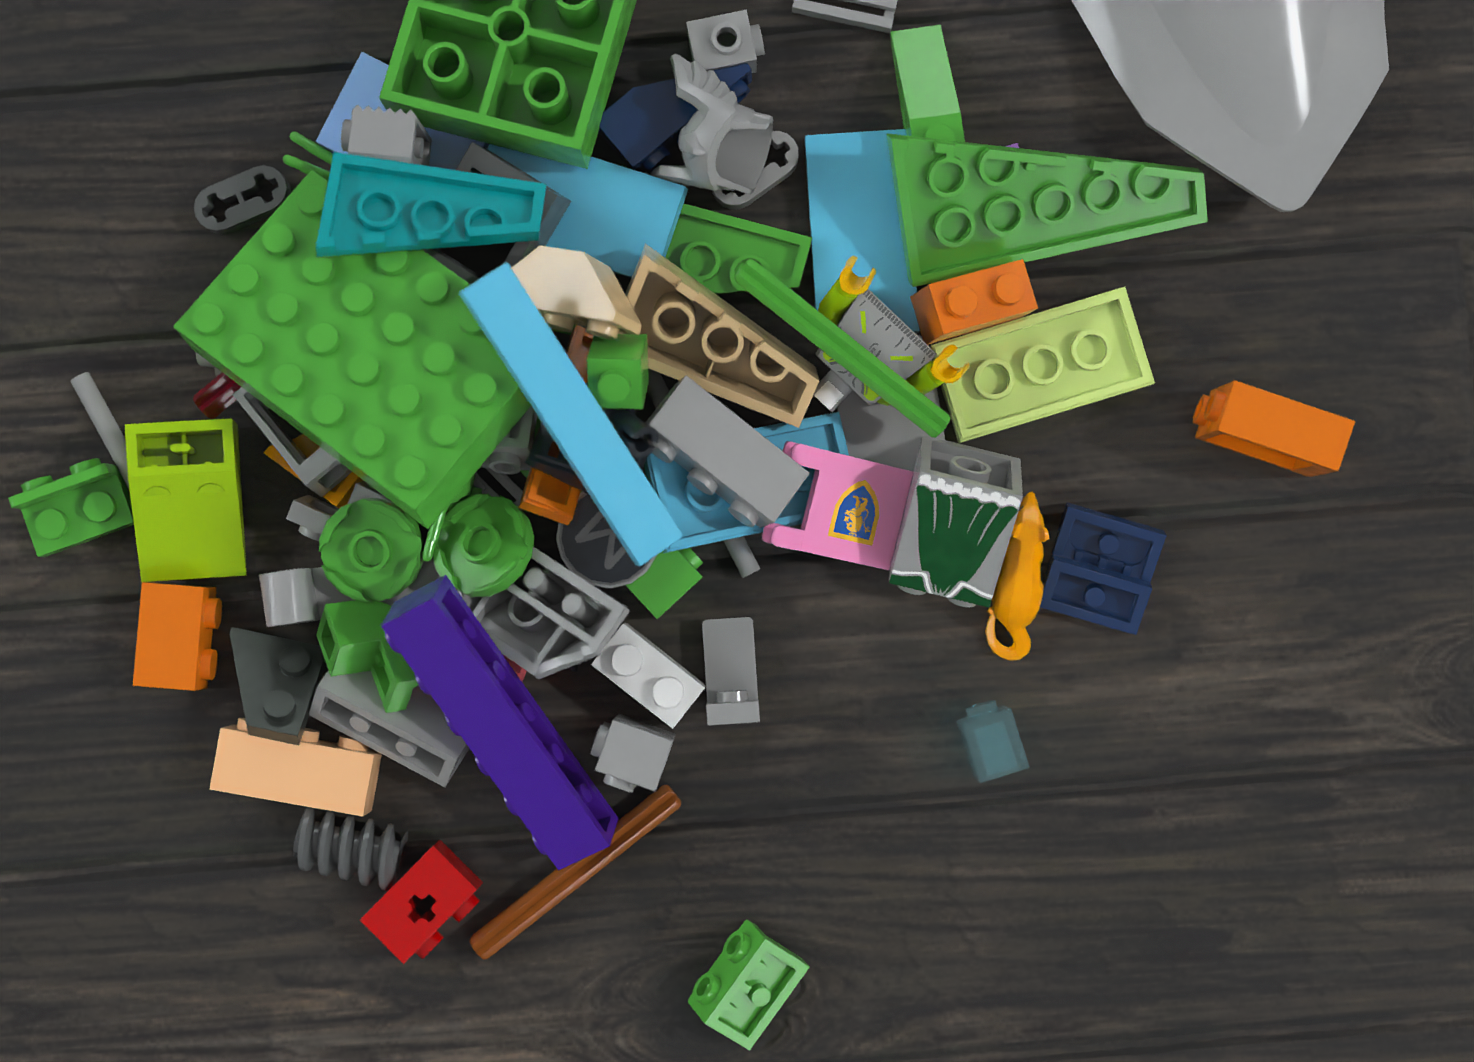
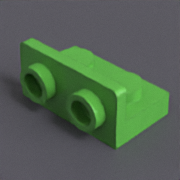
(75, 507)
(746, 985)

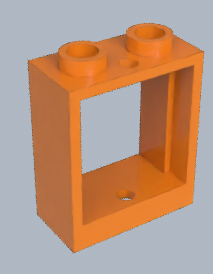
(1273, 429)

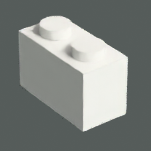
(648, 675)

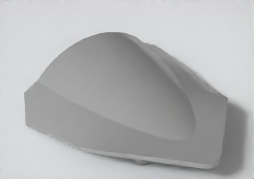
(1248, 83)

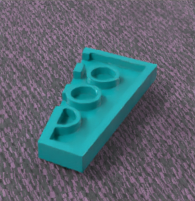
(410, 206)

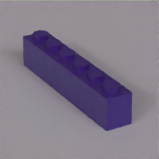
(500, 722)

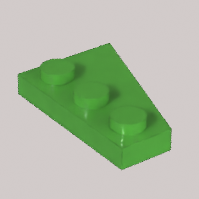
(717, 245)

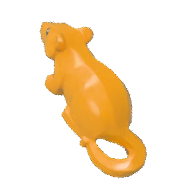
(1019, 582)

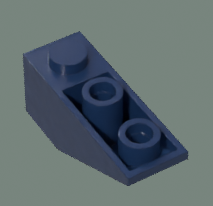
(651, 116)

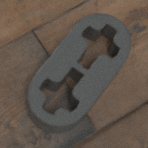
(238, 189)

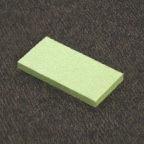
(1045, 364)

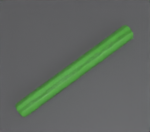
(842, 348)

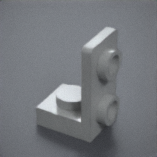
(730, 671)

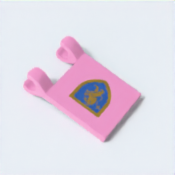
(849, 510)

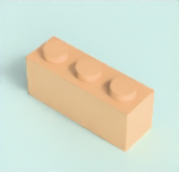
(310, 774)

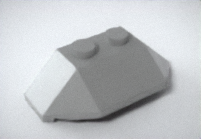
(548, 617)

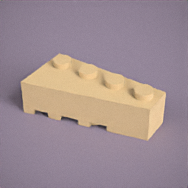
(716, 344)

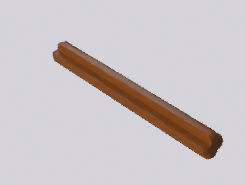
(565, 881)

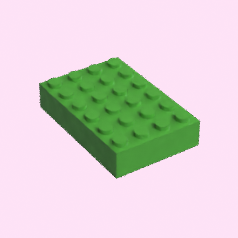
(510, 71)
(360, 355)

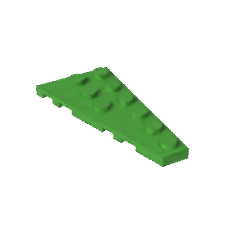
(999, 204)

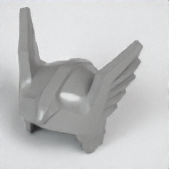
(723, 140)

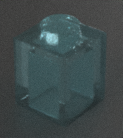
(992, 741)

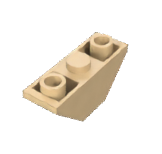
(576, 290)

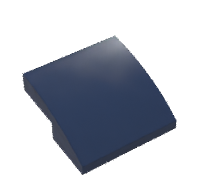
(1101, 568)

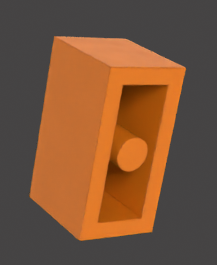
(973, 302)
(176, 636)

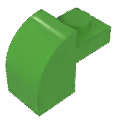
(356, 643)

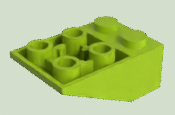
(186, 499)

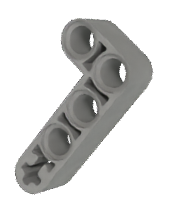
(302, 593)

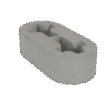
(770, 175)

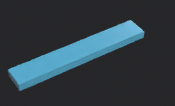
(570, 414)

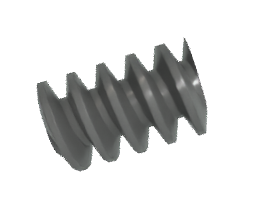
(349, 849)

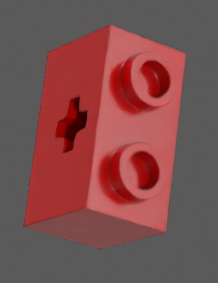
(395, 915)

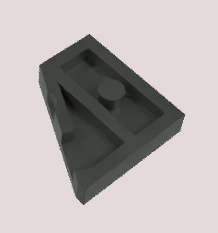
(276, 683)

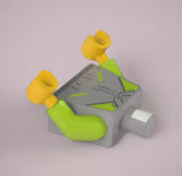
(884, 335)

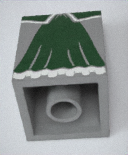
(956, 522)

